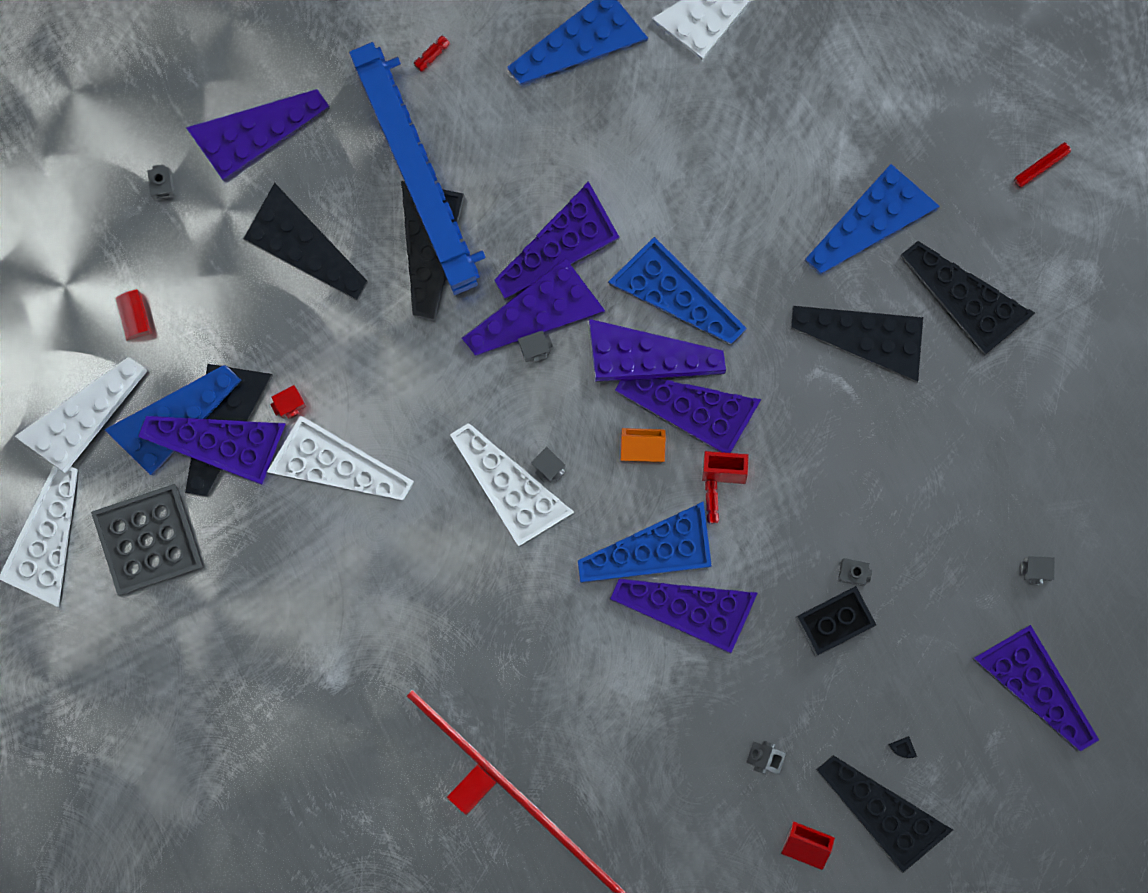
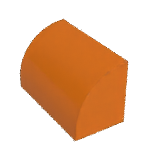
(643, 445)

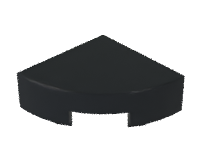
(903, 748)

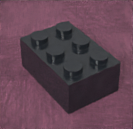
(835, 621)

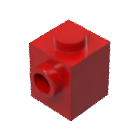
(287, 403)

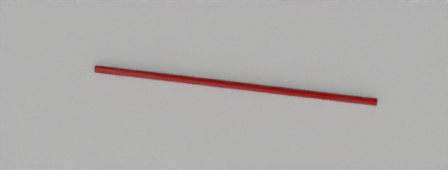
(516, 794)

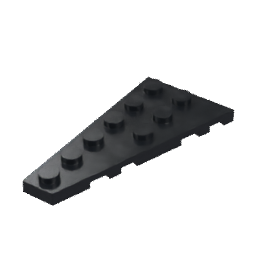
(293, 238)
(424, 267)
(974, 304)
(874, 337)
(236, 407)
(892, 821)

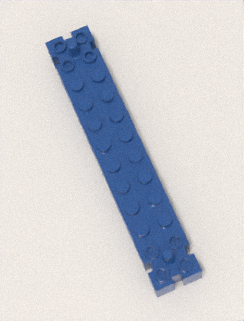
(411, 161)

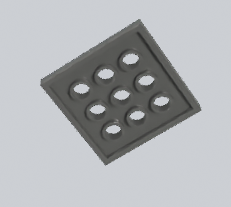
(126, 511)

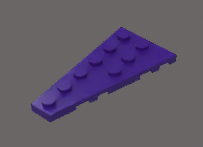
(246, 135)
(571, 234)
(544, 305)
(635, 354)
(702, 412)
(231, 445)
(698, 611)
(1032, 677)

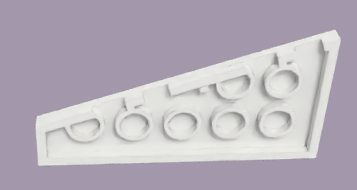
(699, 22)
(74, 423)
(325, 459)
(516, 495)
(41, 548)

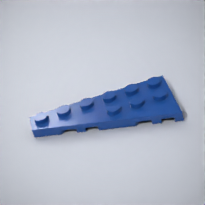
(587, 35)
(879, 212)
(667, 285)
(191, 401)
(664, 547)

